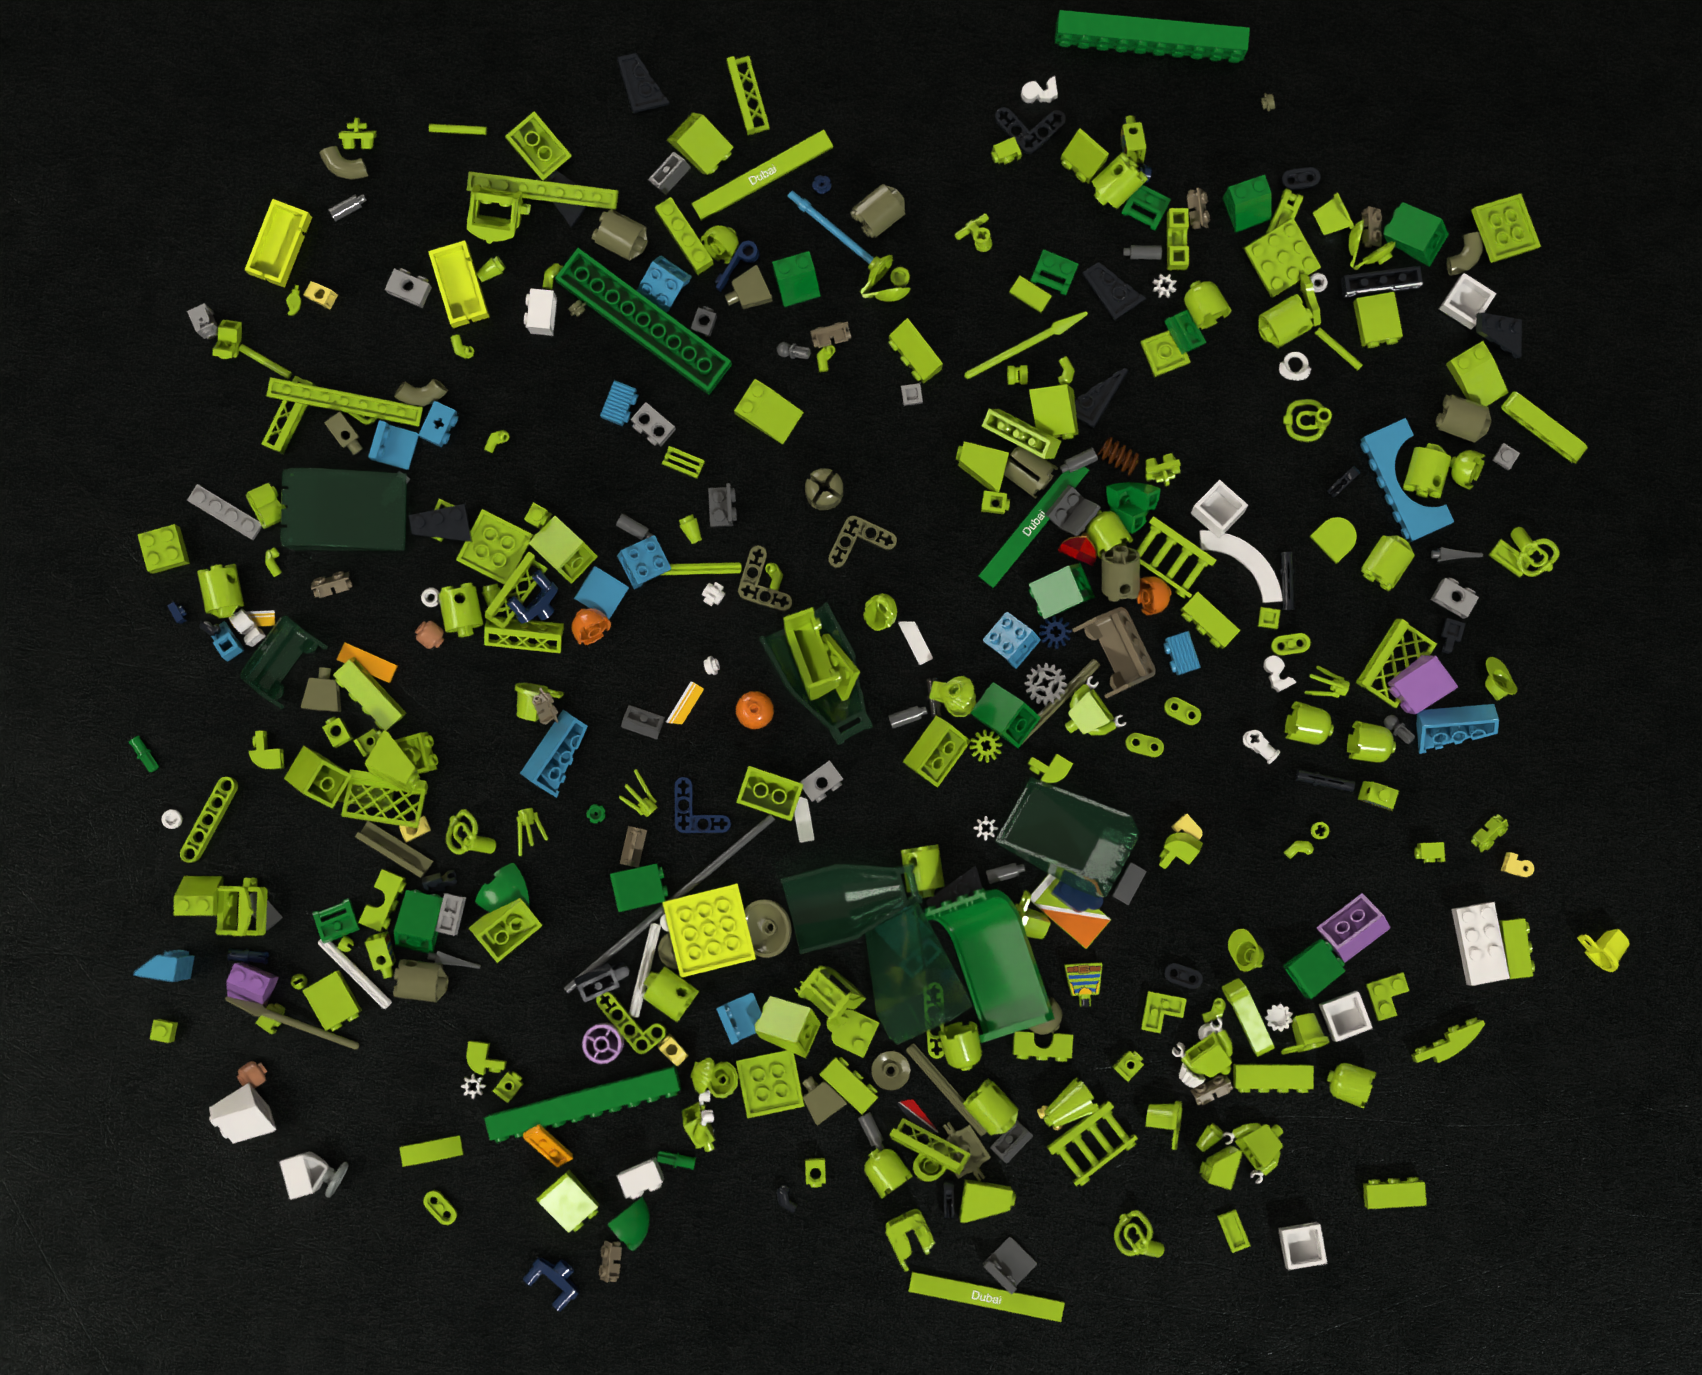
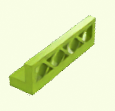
(740, 92)
(290, 425)
(509, 587)
(539, 630)
(925, 1150)

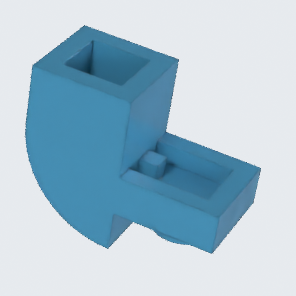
(227, 643)

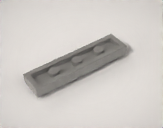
(225, 512)

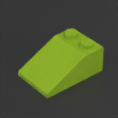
(538, 146)
(1084, 157)
(1478, 375)
(768, 411)
(505, 928)

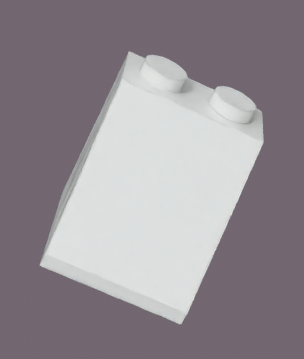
(242, 1115)

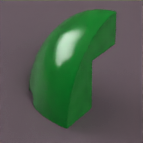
(1132, 502)
(503, 889)
(632, 1224)

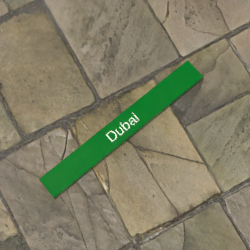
(1028, 528)

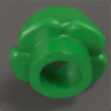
(595, 808)

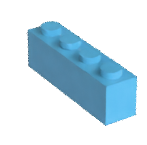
(1455, 725)
(555, 753)
(168, 966)

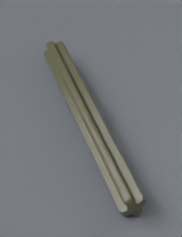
(1071, 687)
(943, 1085)

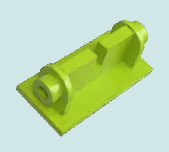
(1486, 839)

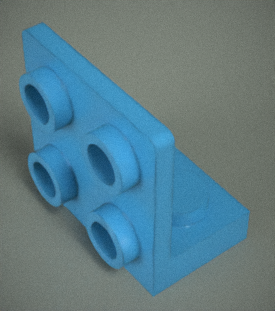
(663, 283)
(393, 445)
(643, 561)
(1012, 639)
(740, 1017)

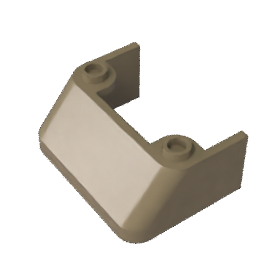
(1121, 647)

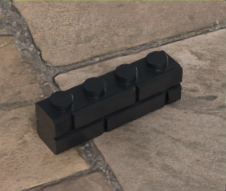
(1381, 281)

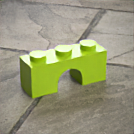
(1177, 239)
(391, 886)
(1059, 1047)

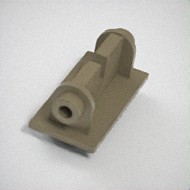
(1198, 201)
(1372, 219)
(822, 335)
(324, 585)
(545, 709)
(633, 846)
(1220, 1085)
(609, 1270)

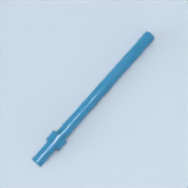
(805, 205)

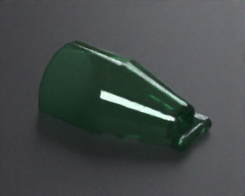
(829, 707)
(845, 901)

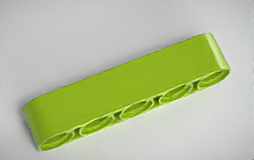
(1544, 427)
(217, 814)

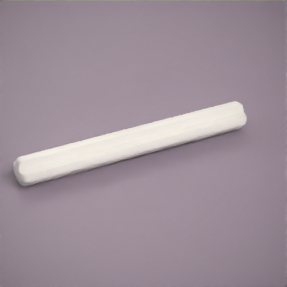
(644, 969)
(356, 974)

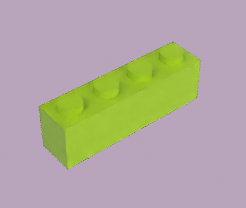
(684, 235)
(369, 694)
(1273, 1077)

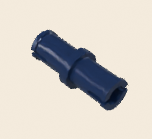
(247, 955)

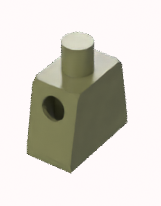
(749, 289)
(338, 425)
(322, 693)
(822, 1099)

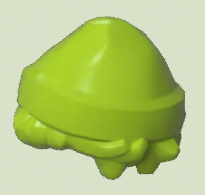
(880, 612)

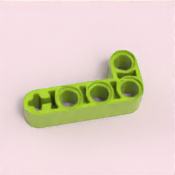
(1248, 1016)
(627, 1019)

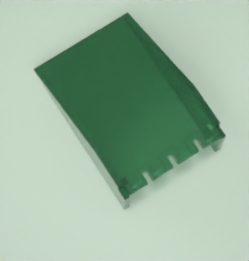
(343, 510)
(1069, 837)
(912, 976)

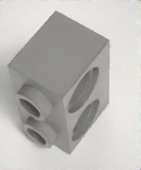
(655, 422)

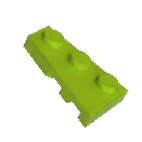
(842, 663)

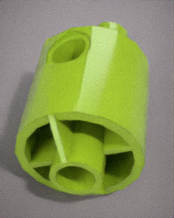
(1118, 181)
(1285, 321)
(1427, 471)
(1388, 561)
(221, 590)
(462, 616)
(927, 869)
(669, 993)
(992, 1108)

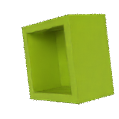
(163, 548)

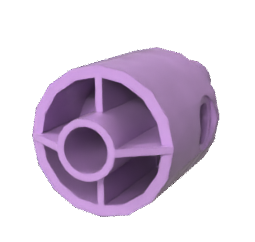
(594, 1039)

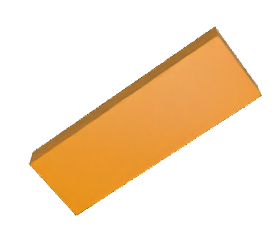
(374, 665)
(548, 1145)

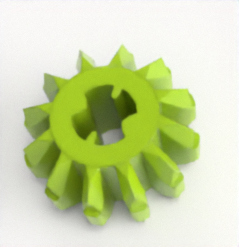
(992, 744)

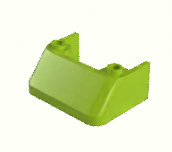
(810, 653)

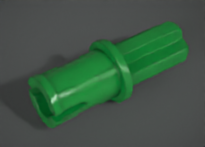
(144, 754)
(676, 1159)

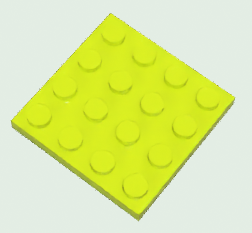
(709, 930)

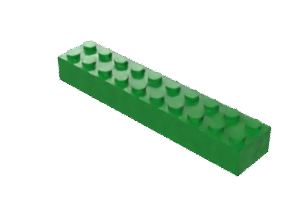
(1152, 35)
(643, 321)
(583, 1102)

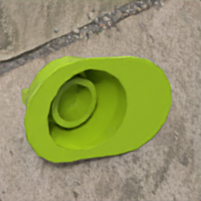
(1499, 680)
(1245, 950)
(927, 1169)

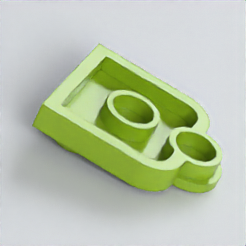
(855, 1033)

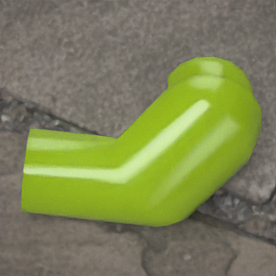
(822, 357)
(496, 438)
(270, 561)

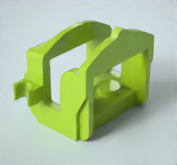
(495, 228)
(228, 909)
(828, 996)
(896, 1233)

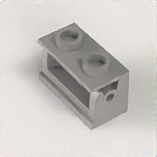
(203, 321)
(450, 914)

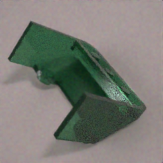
(276, 658)

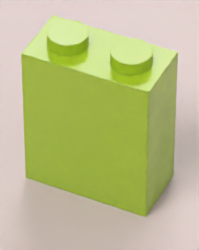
(1378, 319)
(332, 1001)

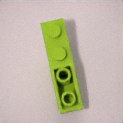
(1456, 1040)

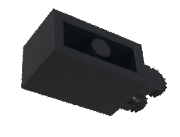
(600, 980)

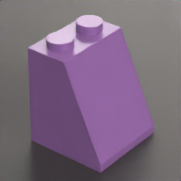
(1421, 684)
(250, 983)

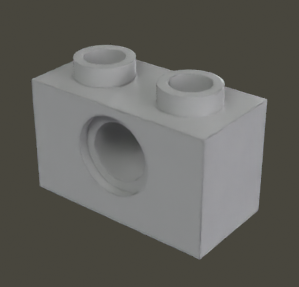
(416, 295)
(1443, 597)
(826, 771)

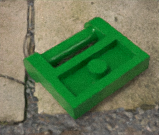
(1149, 200)
(1057, 267)
(337, 926)

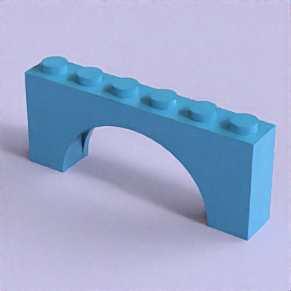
(1414, 518)

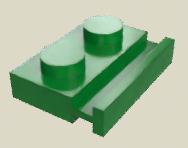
(1185, 332)

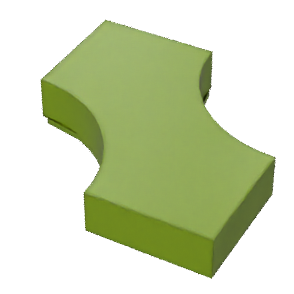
(1309, 295)

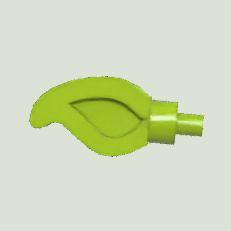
(294, 301)

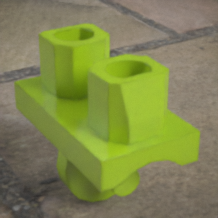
(348, 137)
(1164, 471)

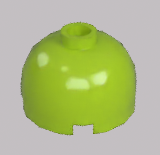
(721, 243)
(1466, 467)

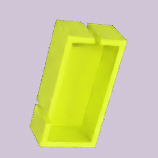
(278, 243)
(458, 284)

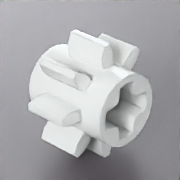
(1162, 291)
(713, 594)
(991, 828)
(467, 1086)

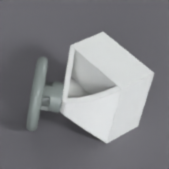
(307, 1172)

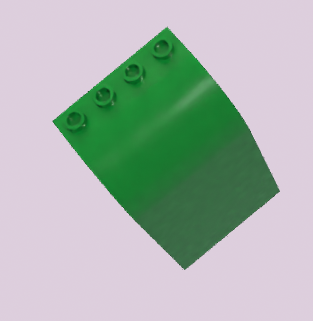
(995, 962)

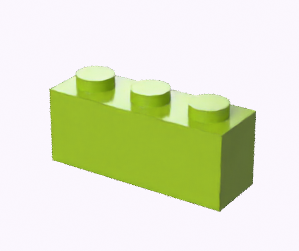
(1209, 620)
(1517, 947)
(849, 1084)
(1394, 1193)

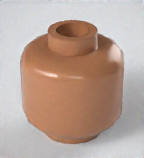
(429, 634)
(252, 1073)

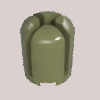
(1023, 477)
(821, 478)

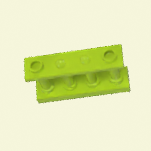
(1188, 549)
(1074, 1135)

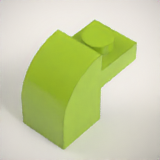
(228, 339)
(263, 756)
(1054, 772)
(1180, 845)
(478, 1058)

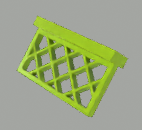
(1385, 651)
(366, 779)

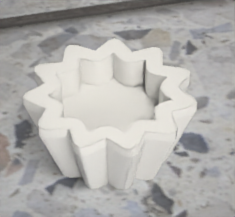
(1279, 1017)
(1189, 1078)

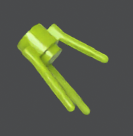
(1338, 686)
(646, 806)
(527, 818)

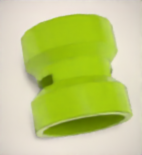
(1012, 375)

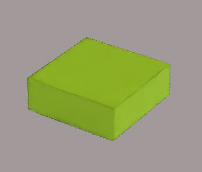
(1269, 618)

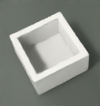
(1467, 300)
(541, 311)
(1219, 509)
(1345, 1016)
(641, 1177)
(1302, 1245)

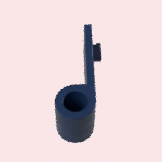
(747, 252)

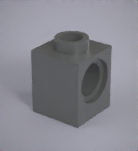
(704, 330)

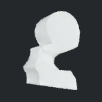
(1032, 91)
(247, 627)
(1274, 666)

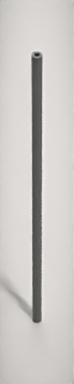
(681, 893)

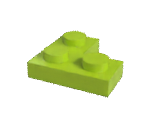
(1381, 993)
(1157, 1006)

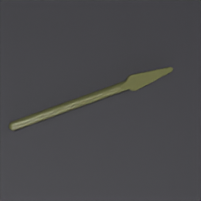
(258, 1010)

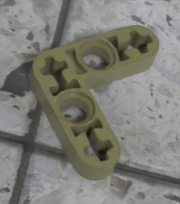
(859, 532)
(753, 583)

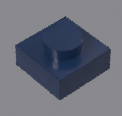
(178, 612)

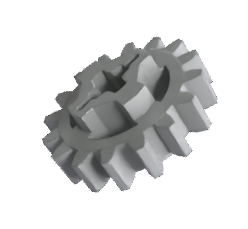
(1038, 686)

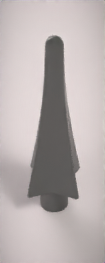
(1449, 554)
(446, 959)

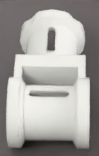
(1260, 746)

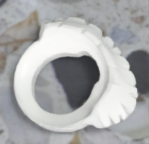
(1284, 368)

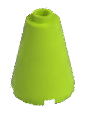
(1070, 1105)

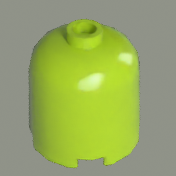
(1206, 304)
(1107, 531)
(1308, 724)
(1370, 742)
(961, 1045)
(1351, 1083)
(886, 1171)

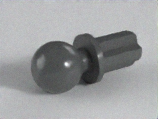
(785, 349)
(1392, 723)

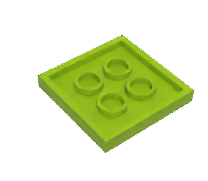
(1505, 228)
(1281, 257)
(495, 547)
(770, 1083)

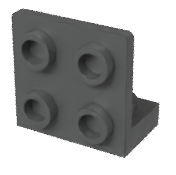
(721, 506)
(1072, 511)
(1009, 1264)

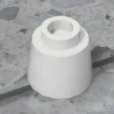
(1205, 1030)

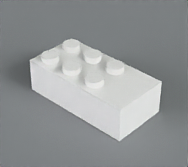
(1480, 943)

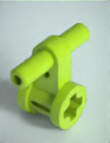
(981, 235)

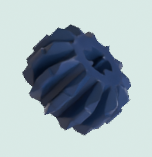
(1059, 627)

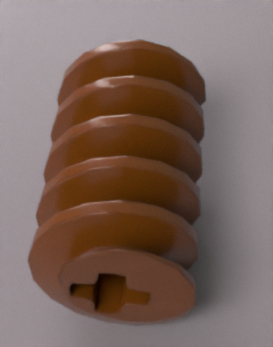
(1119, 455)

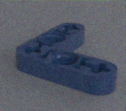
(693, 819)

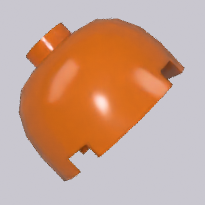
(1153, 595)
(589, 625)
(754, 710)

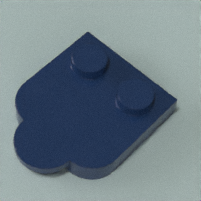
(1076, 899)

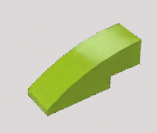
(431, 1150)

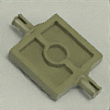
(968, 1141)

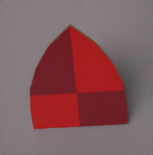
(1080, 548)

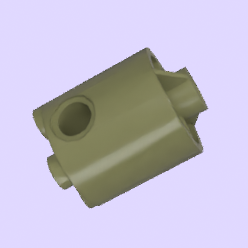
(879, 210)
(621, 234)
(1463, 418)
(1121, 573)
(420, 980)

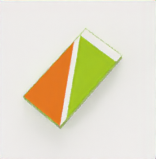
(1080, 926)

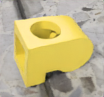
(321, 295)
(1188, 826)
(410, 833)
(1517, 867)
(672, 1050)

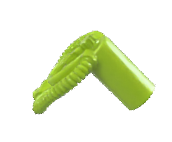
(1322, 420)
(1528, 547)
(472, 841)
(1144, 1245)

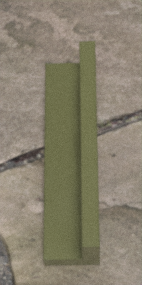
(395, 849)

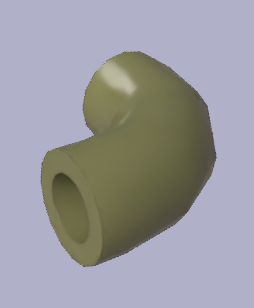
(340, 166)
(1468, 257)
(421, 396)

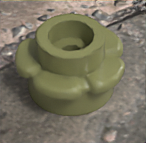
(1268, 102)
(577, 308)

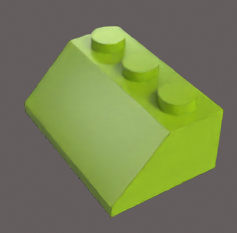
(915, 351)
(936, 751)
(770, 793)
(1221, 1167)

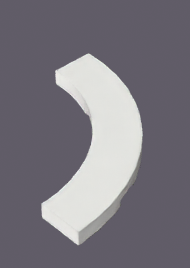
(1249, 557)

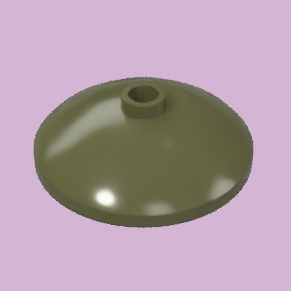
(765, 940)

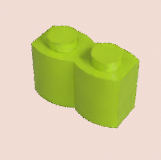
(265, 505)

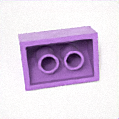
(1353, 927)

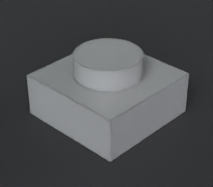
(911, 394)
(1506, 456)

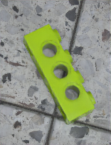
(1021, 433)

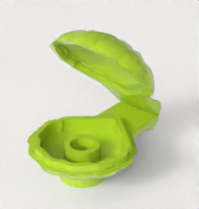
(1380, 255)
(878, 269)
(956, 695)
(707, 1075)

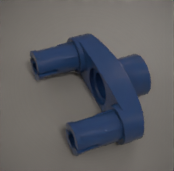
(540, 604)
(559, 1275)

